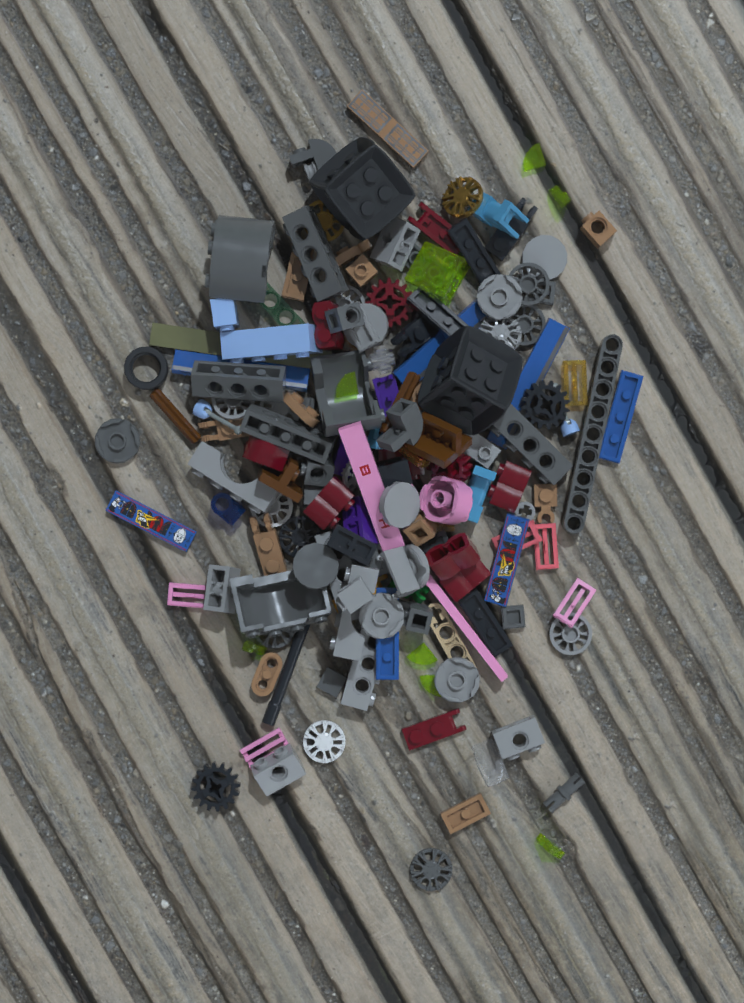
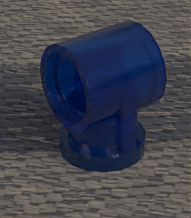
(233, 512)

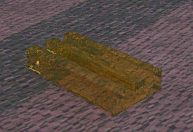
(574, 363)

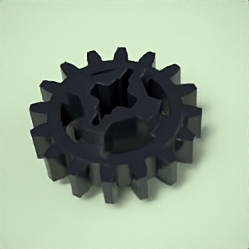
(554, 399)
(207, 791)

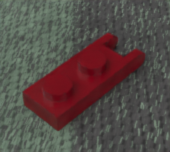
(434, 228)
(431, 729)

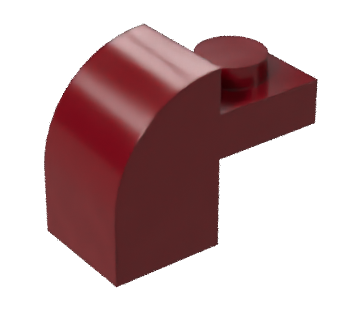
(265, 453)

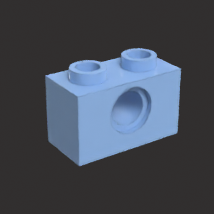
(224, 314)

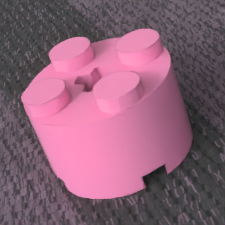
(446, 500)

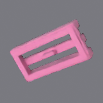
(181, 594)
(563, 619)
(247, 757)

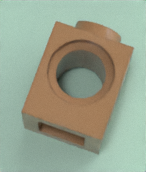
(601, 238)
(361, 271)

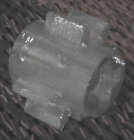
(382, 359)

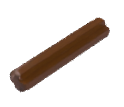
(405, 392)
(175, 416)

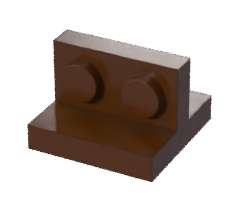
(440, 441)
(283, 480)

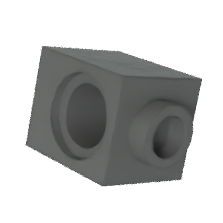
(337, 317)
(320, 478)

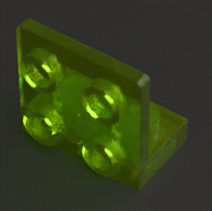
(437, 272)

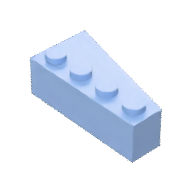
(269, 342)

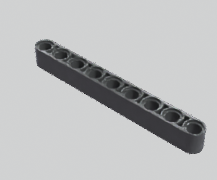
(599, 424)

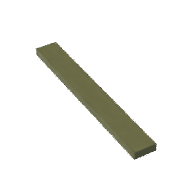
(208, 343)

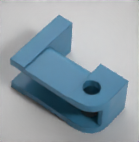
(498, 214)
(479, 483)

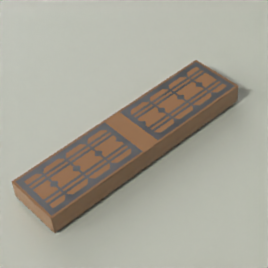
(387, 129)

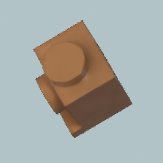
(421, 529)

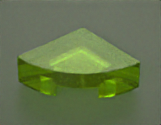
(533, 158)
(562, 198)
(347, 385)
(251, 647)
(422, 655)
(429, 684)
(550, 846)

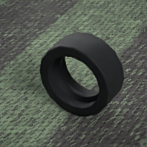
(132, 357)

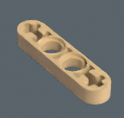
(454, 640)

